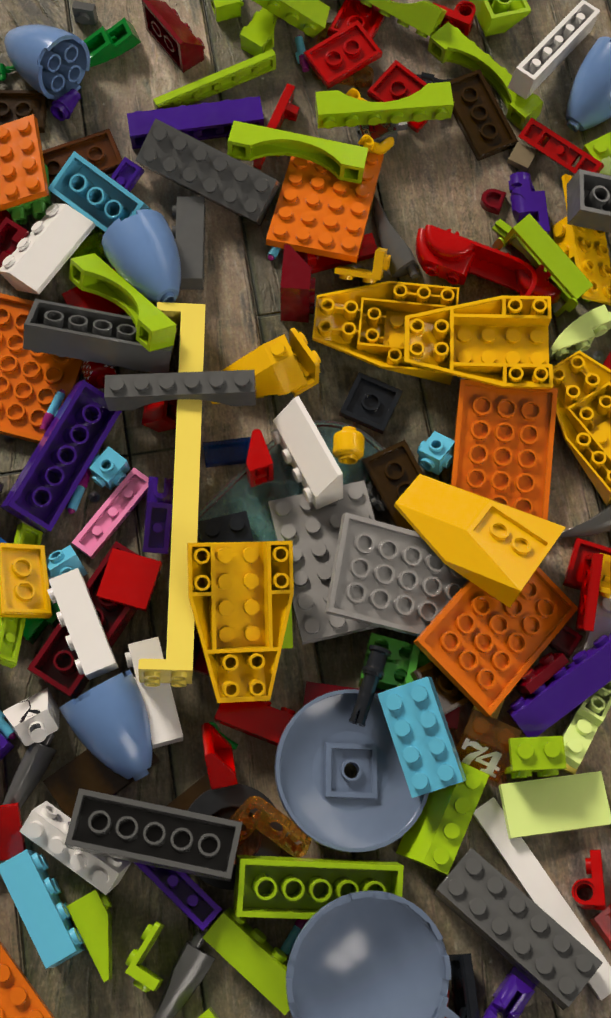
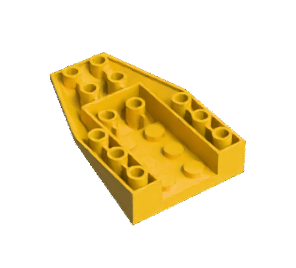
(371, 322)
(586, 416)
(478, 536)

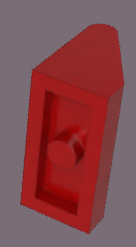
(259, 462)
(218, 758)

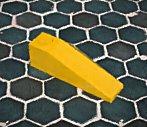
(274, 368)

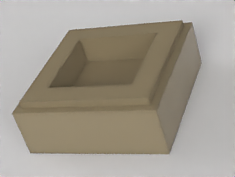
(522, 157)

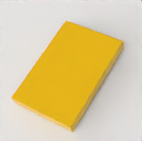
(24, 581)

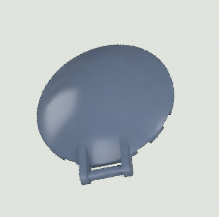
(369, 960)

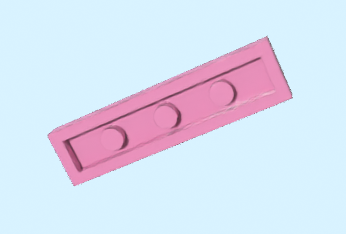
(112, 513)

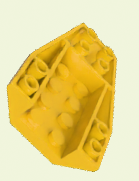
(485, 341)
(241, 613)

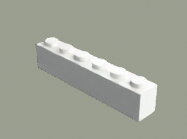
(553, 49)

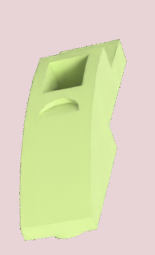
(581, 333)
(584, 724)

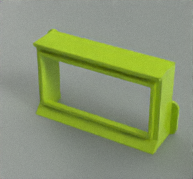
(542, 249)

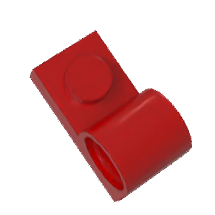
(460, 17)
(595, 868)

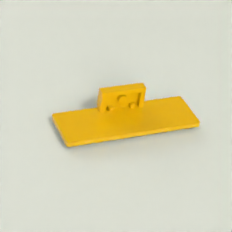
(588, 251)

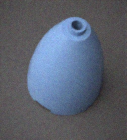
(48, 58)
(591, 89)
(145, 255)
(114, 725)

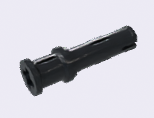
(372, 674)

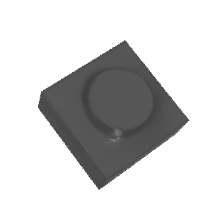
(85, 13)

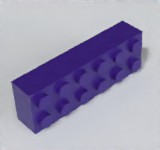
(61, 458)

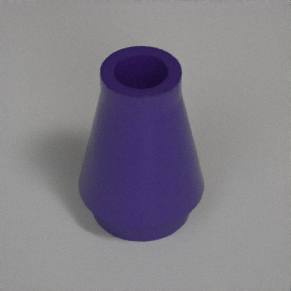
(64, 106)

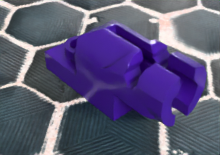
(527, 200)
(158, 516)
(511, 996)

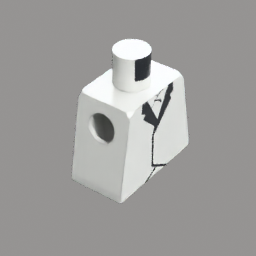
(34, 717)

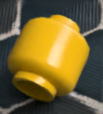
(348, 445)

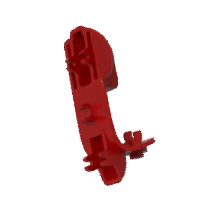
(455, 257)

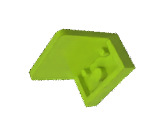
(536, 755)
(145, 978)

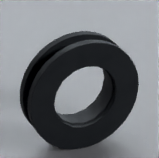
(234, 796)

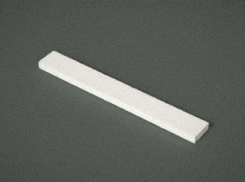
(540, 887)

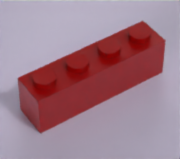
(255, 719)

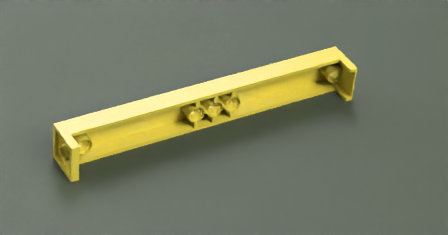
(178, 664)

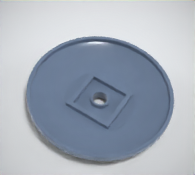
(317, 794)

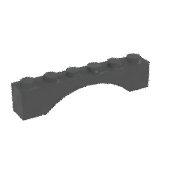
(138, 390)

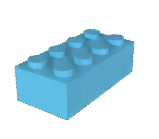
(94, 193)
(421, 737)
(41, 907)

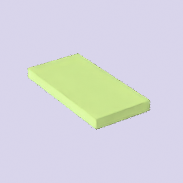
(555, 804)

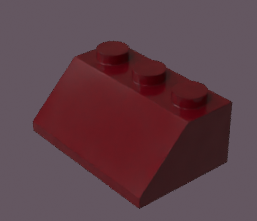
(173, 34)
(296, 287)

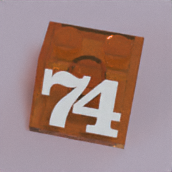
(485, 744)

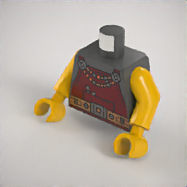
(377, 137)

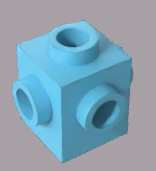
(436, 453)
(109, 468)
(64, 561)

